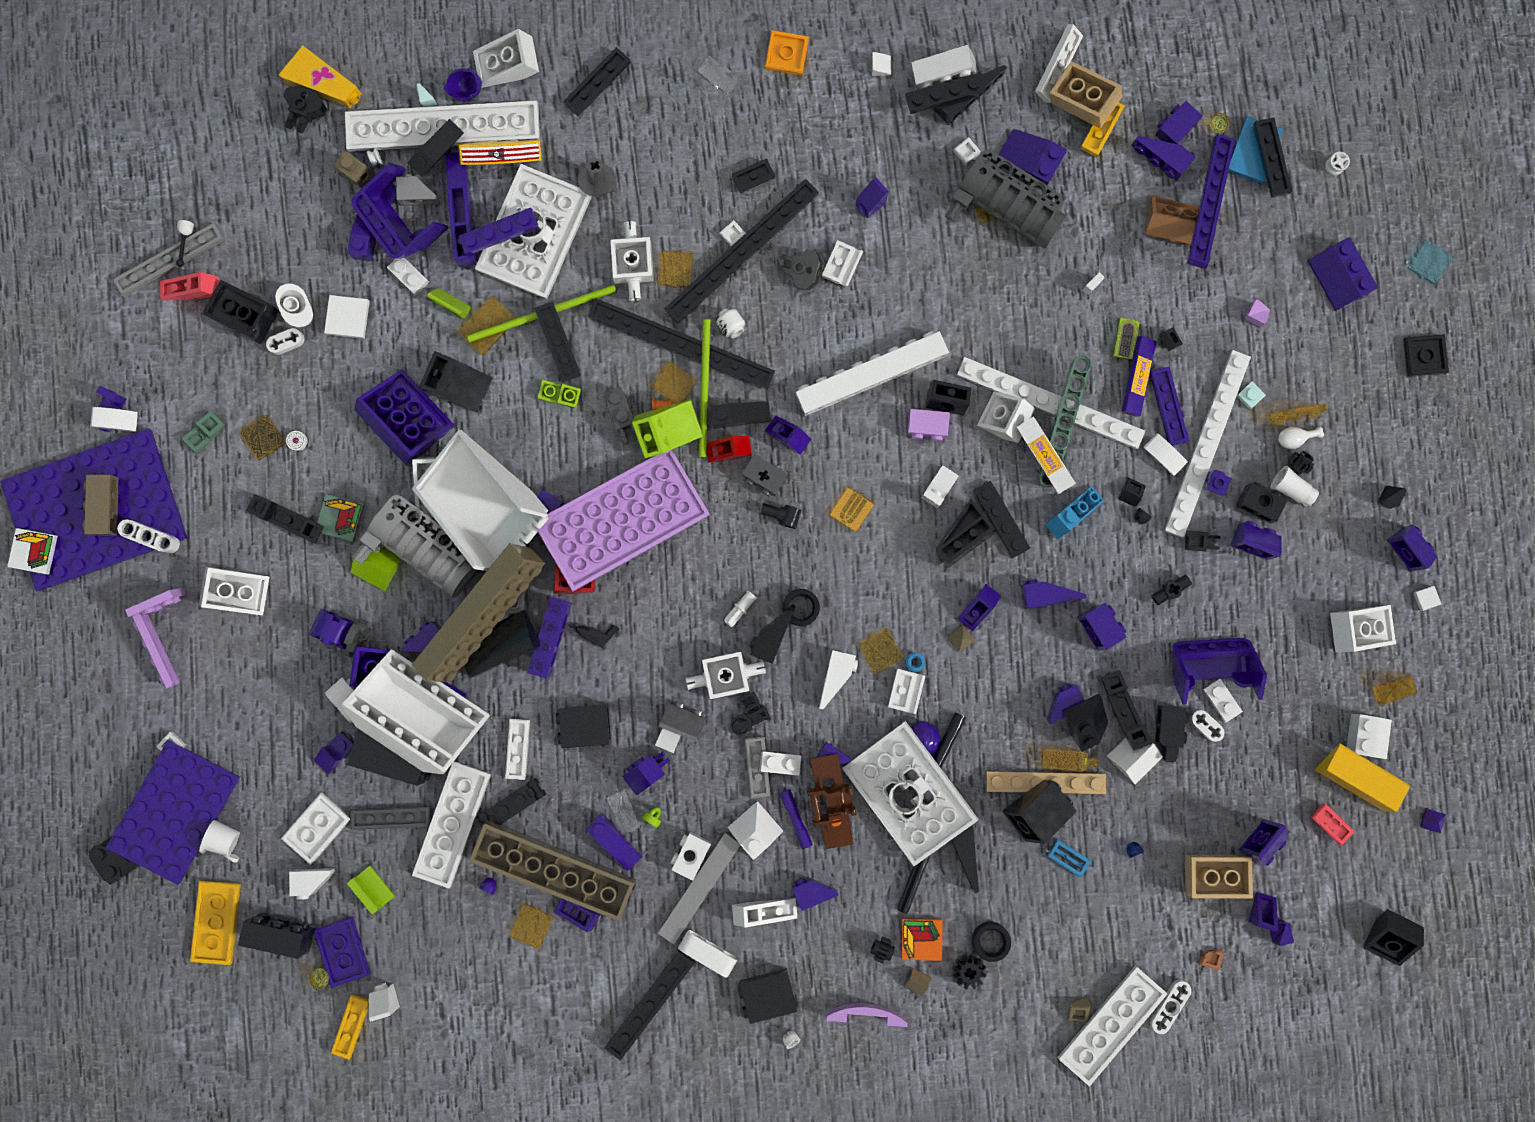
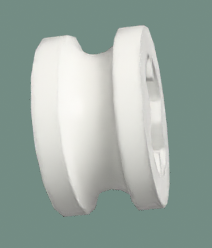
(375, 158)

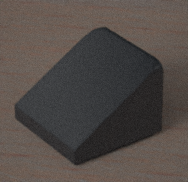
(1132, 492)

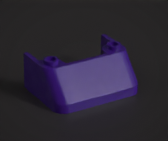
(375, 210)
(1215, 660)

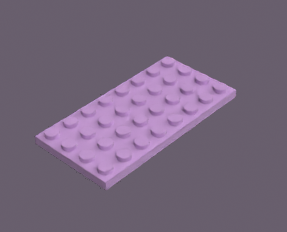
(621, 519)

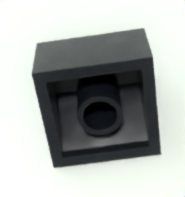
(1087, 722)
(1395, 937)

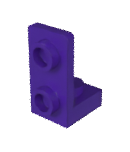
(110, 400)

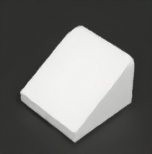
(881, 64)

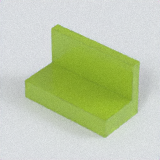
(371, 890)

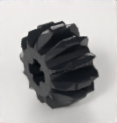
(961, 969)

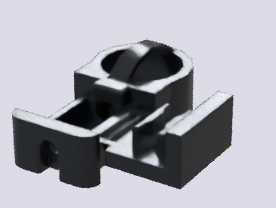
(754, 713)

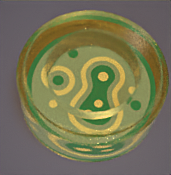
(1219, 123)
(318, 978)

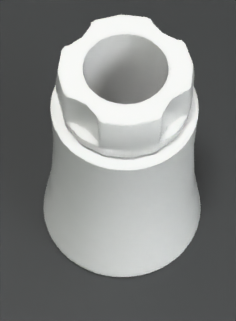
(1294, 487)

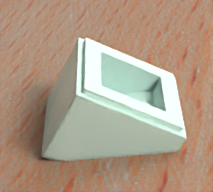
(425, 98)

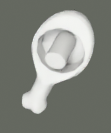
(1295, 437)

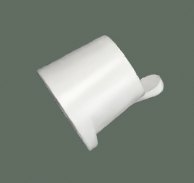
(221, 840)

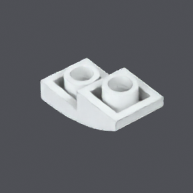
(113, 419)
(1165, 454)

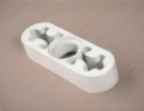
(1172, 1015)

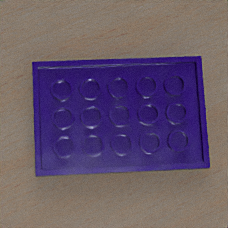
(172, 812)

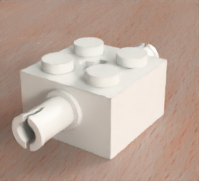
(632, 273)
(718, 686)

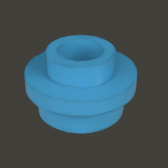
(919, 657)

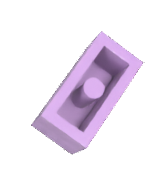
(928, 424)

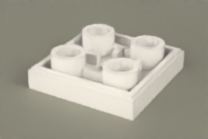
(346, 316)

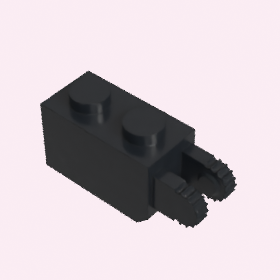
(1171, 730)

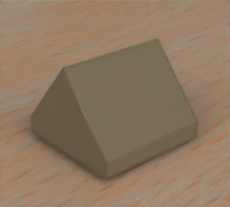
(917, 982)

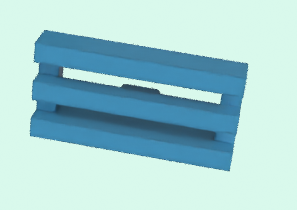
(1054, 849)

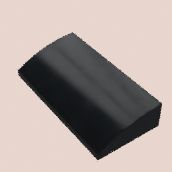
(506, 642)

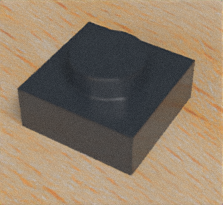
(1170, 339)

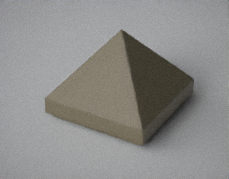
(961, 638)

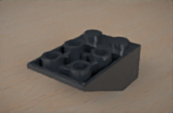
(455, 382)

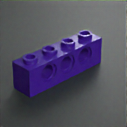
(549, 637)

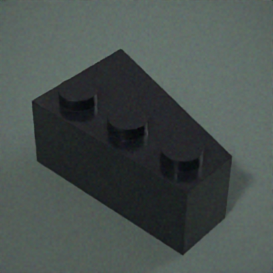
(965, 534)

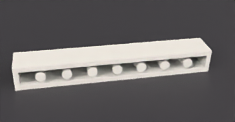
(871, 373)

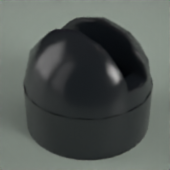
(1141, 516)

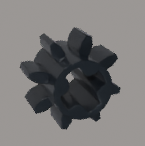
(1301, 462)
(882, 950)

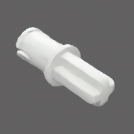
(739, 609)

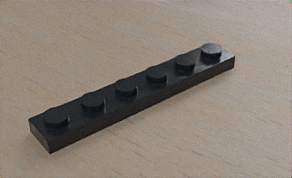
(649, 1005)

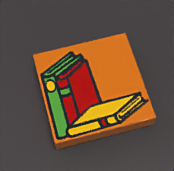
(921, 939)

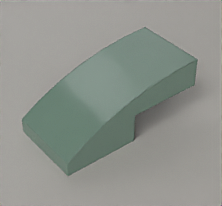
(204, 432)

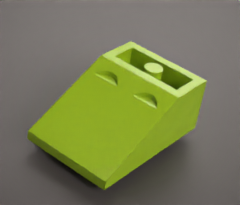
(666, 428)

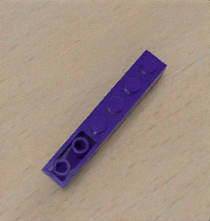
(459, 207)

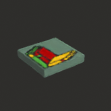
(340, 517)

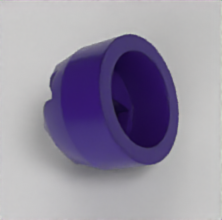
(488, 885)

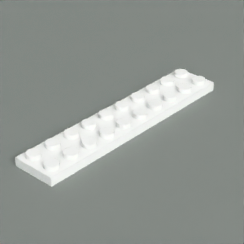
(415, 126)

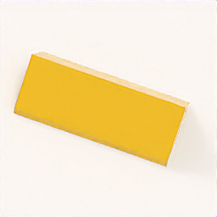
(1364, 779)

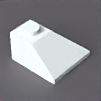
(755, 830)

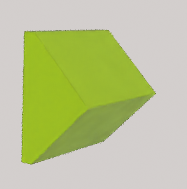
(377, 568)

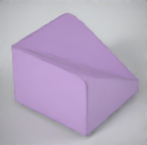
(1257, 313)

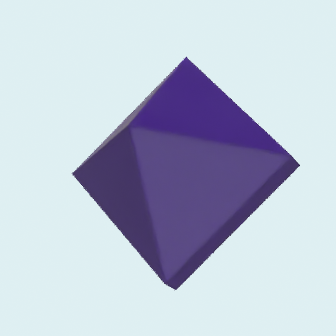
(1433, 820)

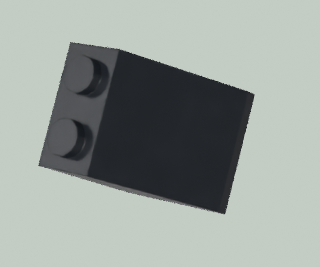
(1040, 812)

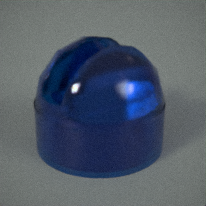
(1134, 849)

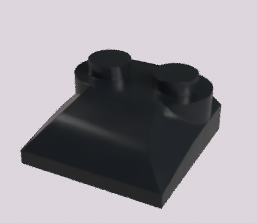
(109, 864)

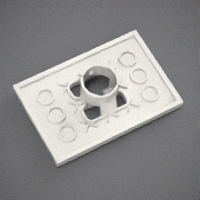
(550, 200)
(933, 822)

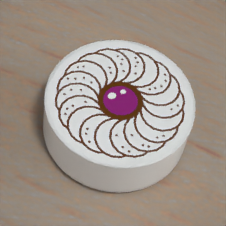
(296, 440)

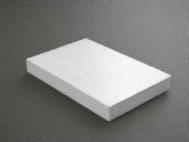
(316, 828)

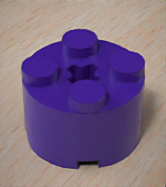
(331, 628)

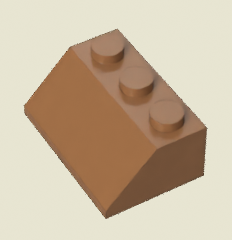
(1171, 220)

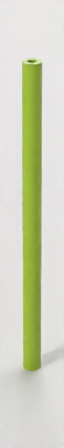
(704, 386)

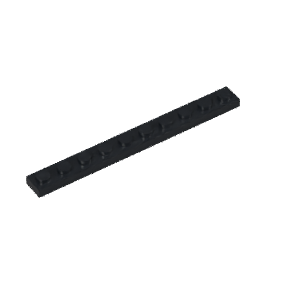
(741, 251)
(680, 343)

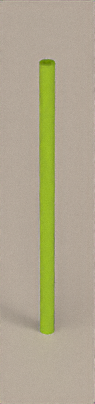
(533, 316)

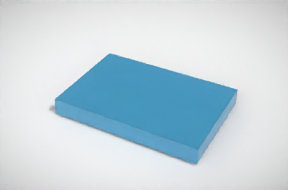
(1246, 155)

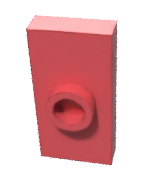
(1332, 824)

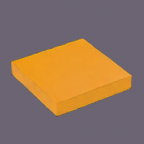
(786, 53)

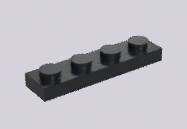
(597, 81)
(945, 93)
(1272, 157)
(557, 341)
(1001, 519)

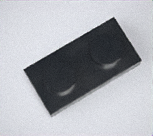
(753, 175)

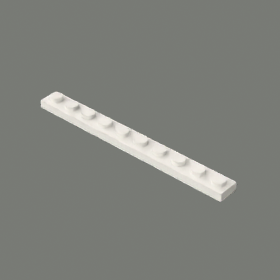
(1048, 402)
(1207, 444)

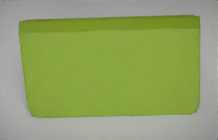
(449, 302)

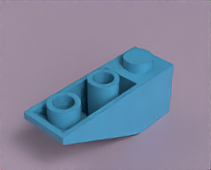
(1074, 512)

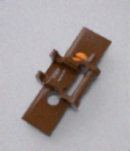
(838, 801)

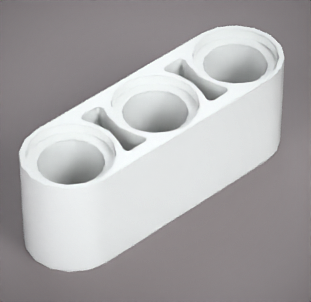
(140, 532)
(707, 953)

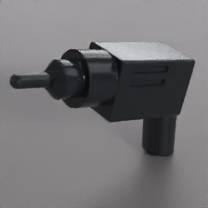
(594, 635)

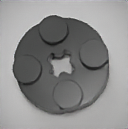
(355, 636)

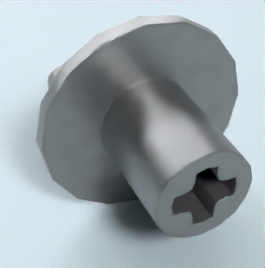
(596, 178)

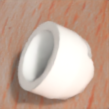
(790, 1040)

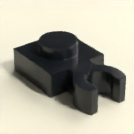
(1200, 541)

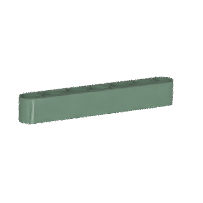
(1070, 413)

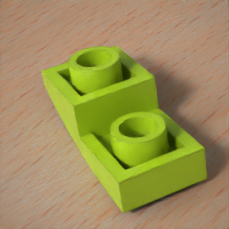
(559, 394)

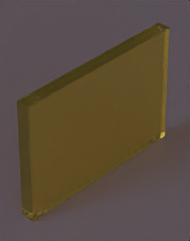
(487, 316)

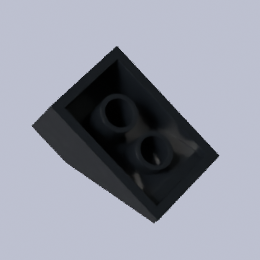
(240, 311)

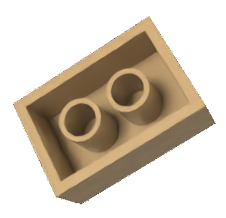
(1086, 94)
(1218, 876)

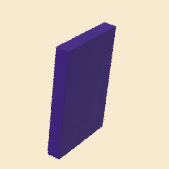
(342, 952)

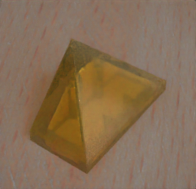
(1395, 689)

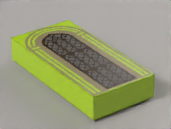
(1126, 339)

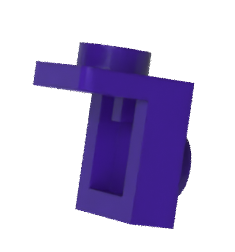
(1217, 482)

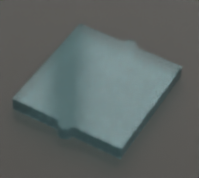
(1430, 262)

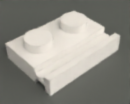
(842, 264)
(906, 691)

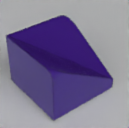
(1283, 935)

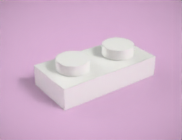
(408, 275)
(1222, 700)
(780, 763)

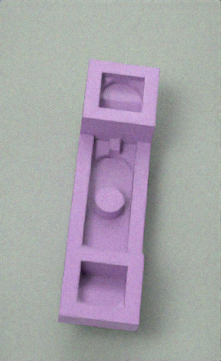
(840, 1013)

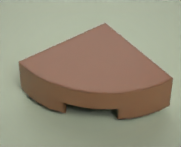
(1212, 959)

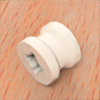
(1340, 159)

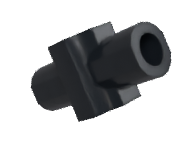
(1179, 585)

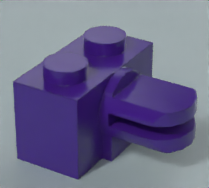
(644, 773)

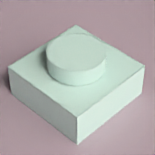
(1250, 395)

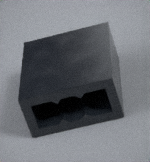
(584, 726)
(767, 996)

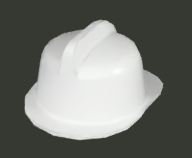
(293, 305)

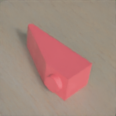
(188, 287)

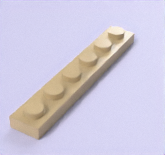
(1024, 781)

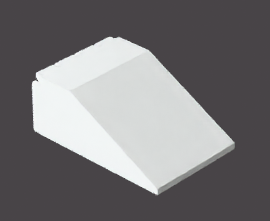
(479, 502)

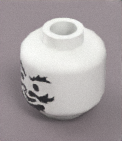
(730, 323)

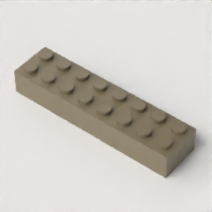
(478, 613)
(552, 870)

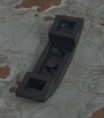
(285, 518)
(1125, 711)

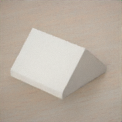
(1134, 763)

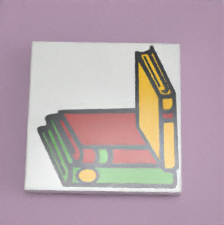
(32, 551)

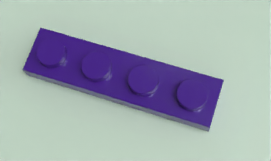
(499, 231)

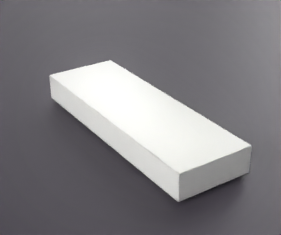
(517, 749)

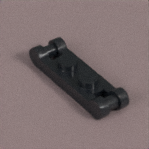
(513, 803)

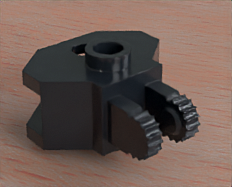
(303, 105)

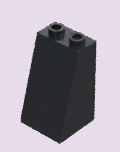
(378, 759)

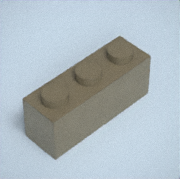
(100, 505)

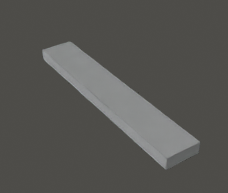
(166, 260)
(699, 888)

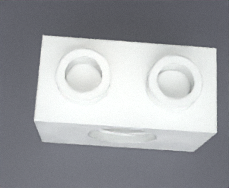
(687, 867)

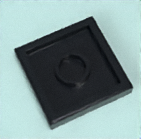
(1426, 355)

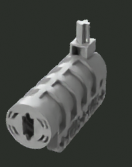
(416, 546)

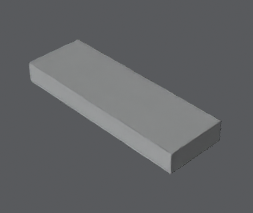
(757, 780)

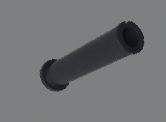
(949, 738)

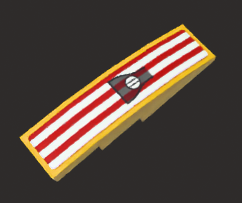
(499, 152)

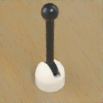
(184, 228)

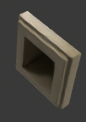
(1079, 1010)

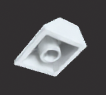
(1004, 415)
(1369, 735)

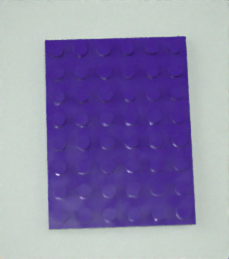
(53, 499)

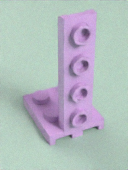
(150, 637)

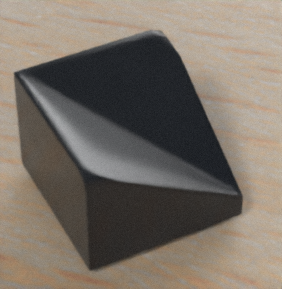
(1392, 496)

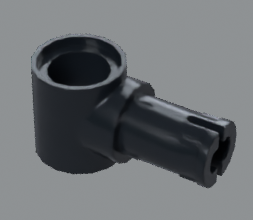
(787, 516)

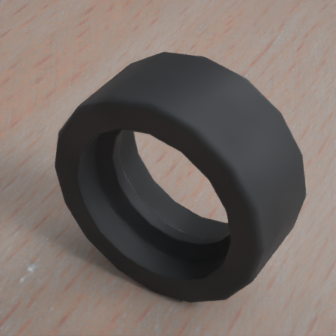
(811, 596)
(991, 957)

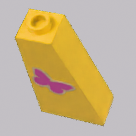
(315, 74)

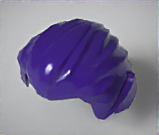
(463, 84)
(927, 735)

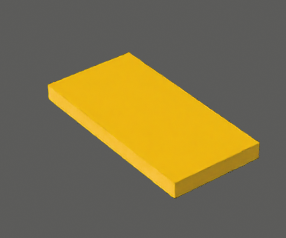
(215, 922)

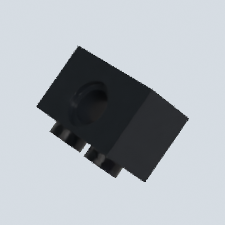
(948, 397)
(1250, 502)

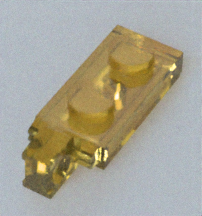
(1295, 414)
(1067, 760)

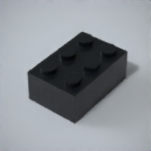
(276, 935)

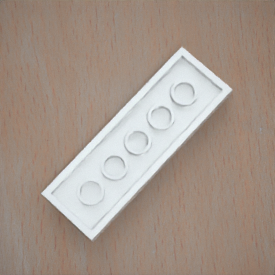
(451, 824)
(1112, 1025)

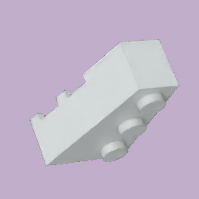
(944, 67)

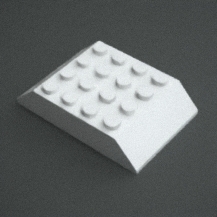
(413, 716)

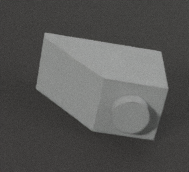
(413, 192)

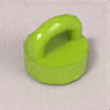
(653, 820)

